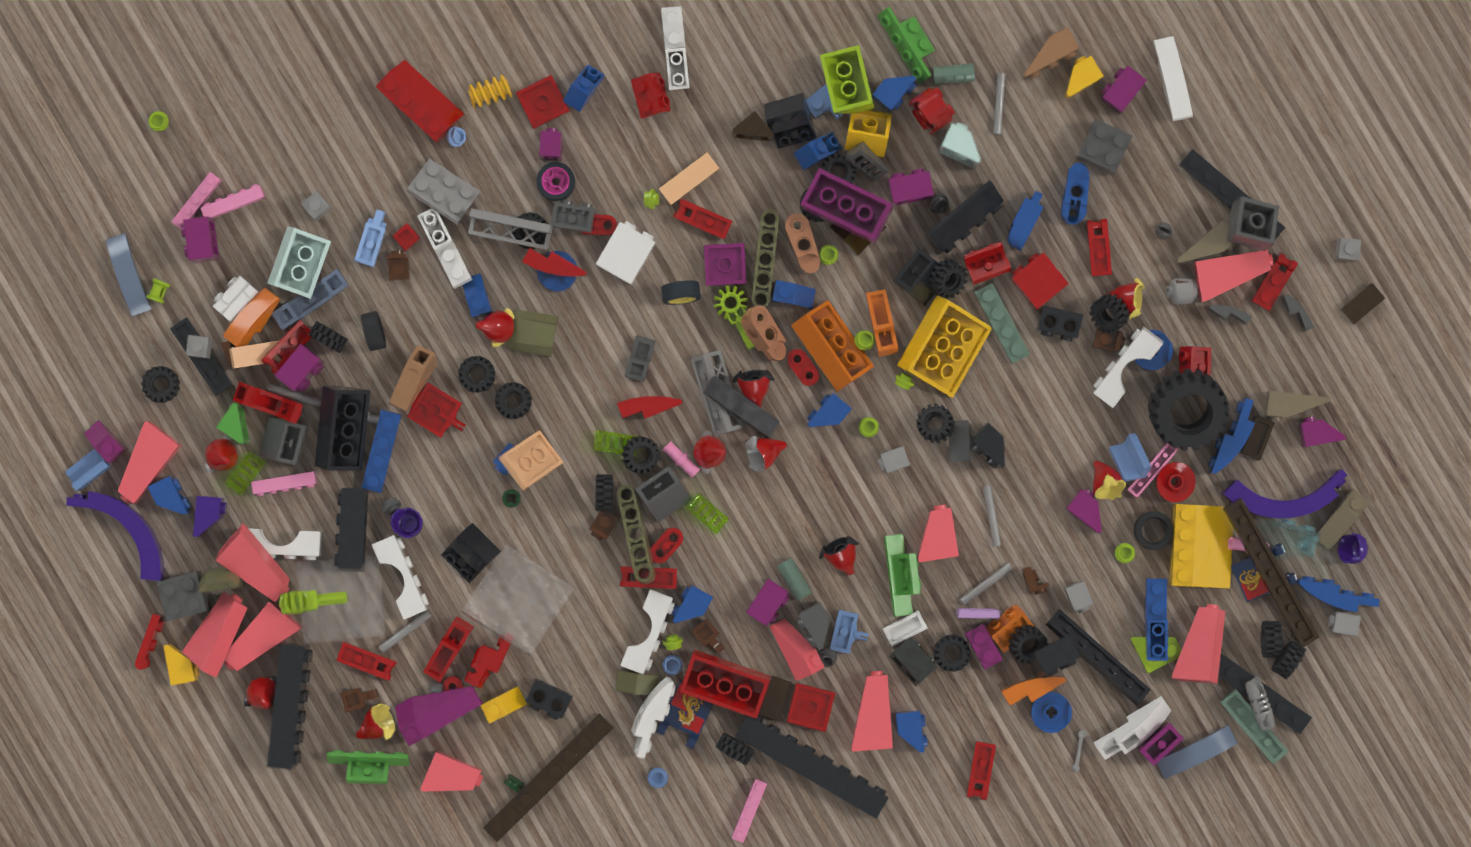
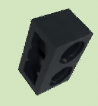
(1060, 317)
(551, 693)

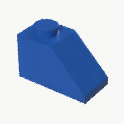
(793, 294)
(477, 297)

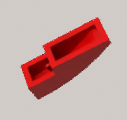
(552, 265)
(647, 405)
(448, 649)

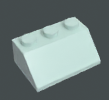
(960, 146)
(299, 262)

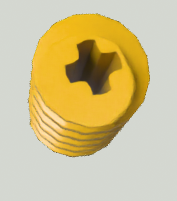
(489, 91)

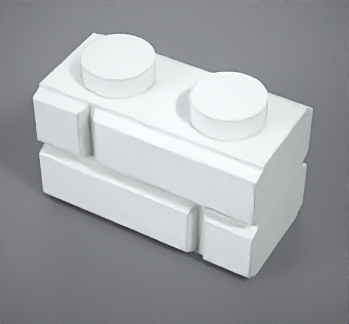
(235, 298)

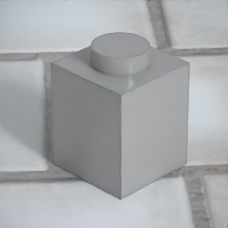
(316, 205)
(1347, 249)
(199, 346)
(893, 460)
(1079, 596)
(1344, 623)

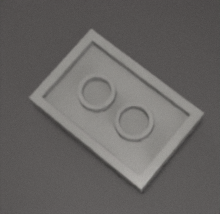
(443, 191)

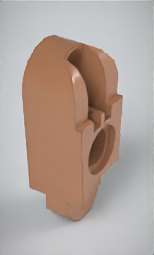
(809, 259)
(764, 333)

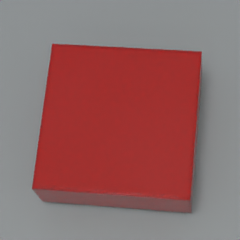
(406, 237)

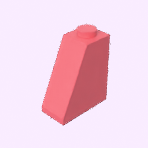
(939, 536)
(451, 774)

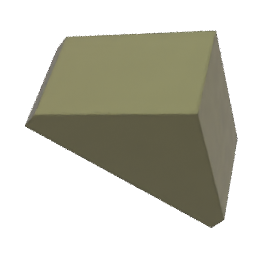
(636, 682)

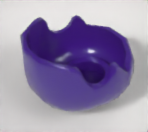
(406, 522)
(1352, 548)

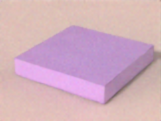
(977, 613)

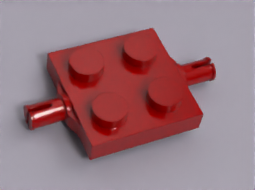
(435, 410)

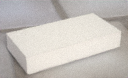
(904, 628)

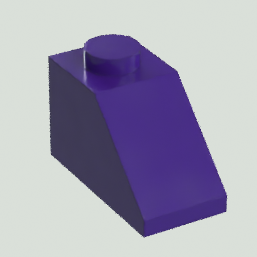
(207, 513)

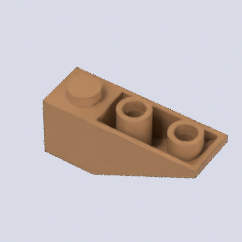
(1057, 47)
(413, 378)

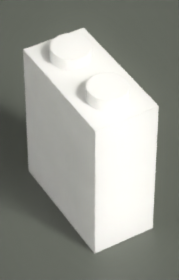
(626, 252)

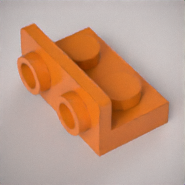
(1003, 627)

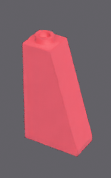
(1227, 272)
(148, 460)
(253, 564)
(216, 633)
(261, 636)
(1202, 648)
(873, 718)

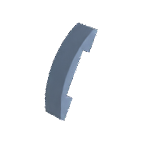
(127, 275)
(302, 306)
(1197, 752)

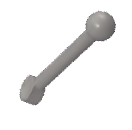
(1081, 734)

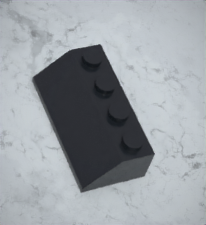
(964, 217)
(342, 428)

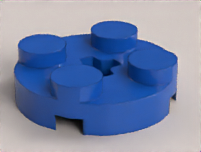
(557, 283)
(1160, 358)
(1059, 720)

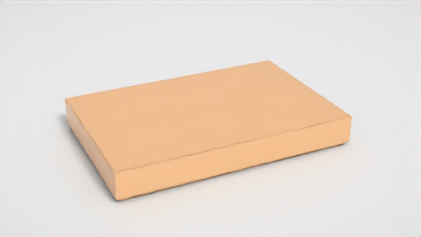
(531, 460)

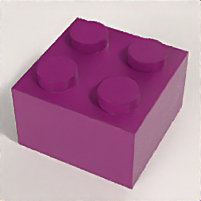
(910, 187)
(200, 239)
(300, 369)

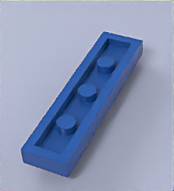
(381, 451)

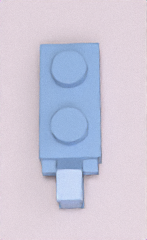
(371, 240)

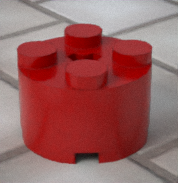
(931, 110)

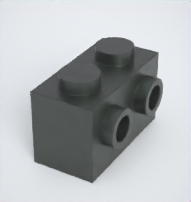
(913, 661)

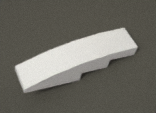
(1173, 78)

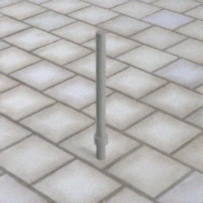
(308, 399)

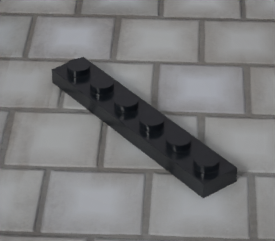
(1215, 182)
(1099, 658)
(1281, 707)

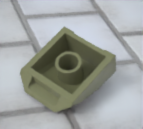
(533, 333)
(218, 579)

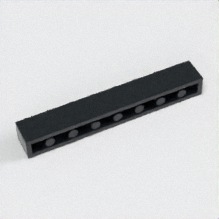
(812, 766)

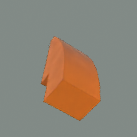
(252, 318)
(882, 323)
(1032, 688)

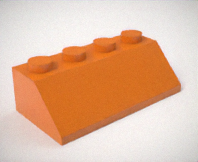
(832, 345)

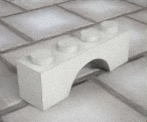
(1144, 346)
(306, 544)
(391, 552)
(638, 656)

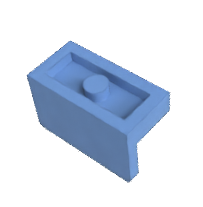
(1130, 459)
(87, 470)

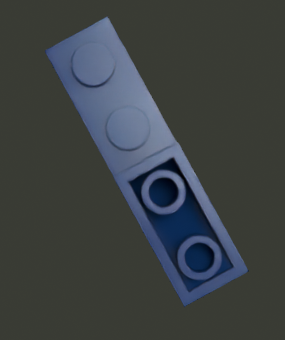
(1230, 445)
(1329, 594)
(1156, 620)

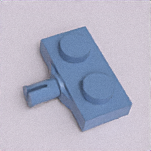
(820, 103)
(846, 632)

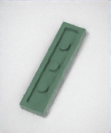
(1001, 323)
(1245, 718)

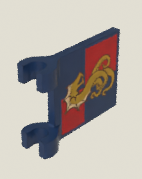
(1250, 580)
(686, 715)

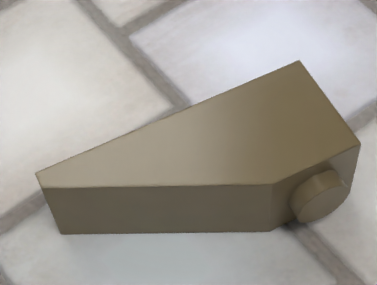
(1210, 244)
(1283, 405)
(1342, 518)

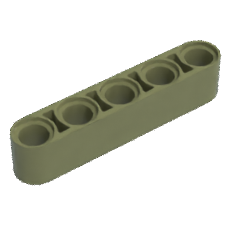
(769, 250)
(632, 525)

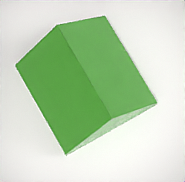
(235, 424)

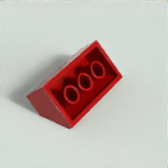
(420, 100)
(725, 683)

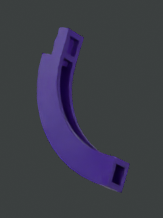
(1286, 509)
(146, 541)

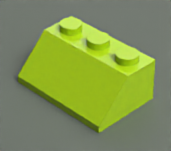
(847, 81)

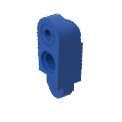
(1078, 177)
(1024, 221)

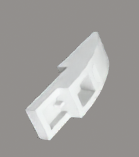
(675, 47)
(444, 247)
(653, 708)
(1140, 726)

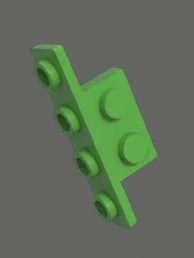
(909, 41)
(902, 574)
(367, 767)

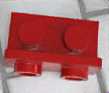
(1195, 359)

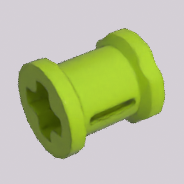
(158, 290)

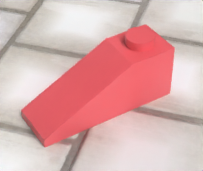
(797, 650)

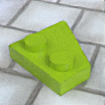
(1140, 646)

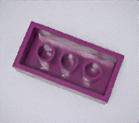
(847, 206)

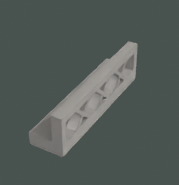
(510, 221)
(704, 372)

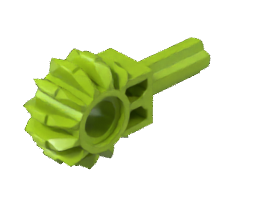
(735, 314)
(307, 601)

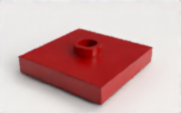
(542, 102)
(810, 707)

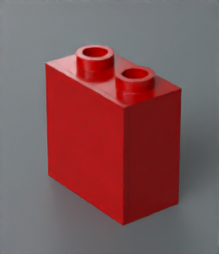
(1038, 280)

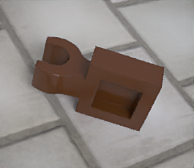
(706, 634)
(355, 698)

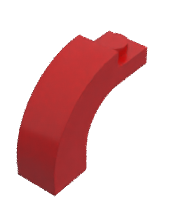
(267, 402)

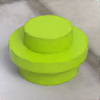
(158, 121)
(651, 199)
(828, 254)
(864, 340)
(904, 381)
(868, 427)
(1124, 553)
(672, 642)

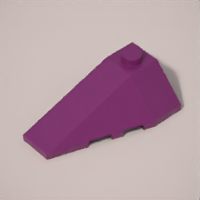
(430, 712)

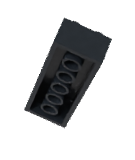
(289, 705)

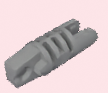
(1260, 703)

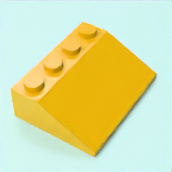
(944, 346)
(1200, 547)

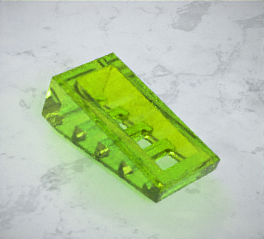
(598, 441)
(241, 490)
(693, 503)

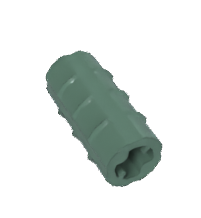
(953, 74)
(794, 579)

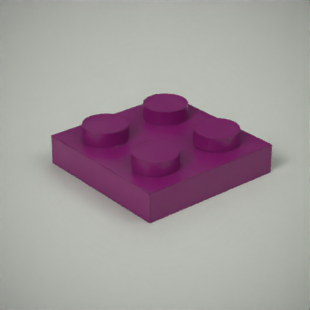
(725, 264)

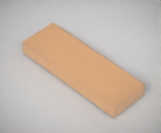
(689, 178)
(251, 354)

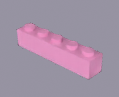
(197, 199)
(233, 201)
(1157, 464)
(284, 483)
(749, 810)

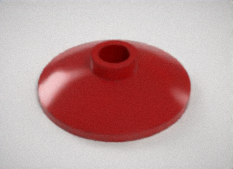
(1184, 483)

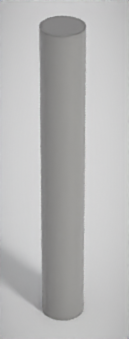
(999, 103)
(992, 515)
(986, 583)
(405, 631)

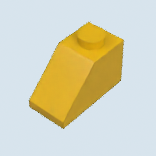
(1082, 75)
(179, 666)
(503, 704)

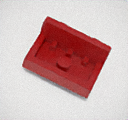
(650, 95)
(987, 263)

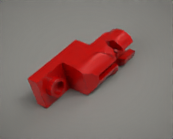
(486, 660)

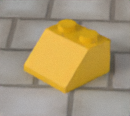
(871, 128)

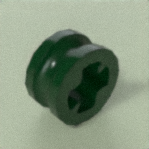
(511, 504)
(513, 782)

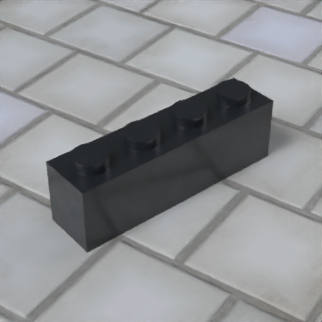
(352, 530)

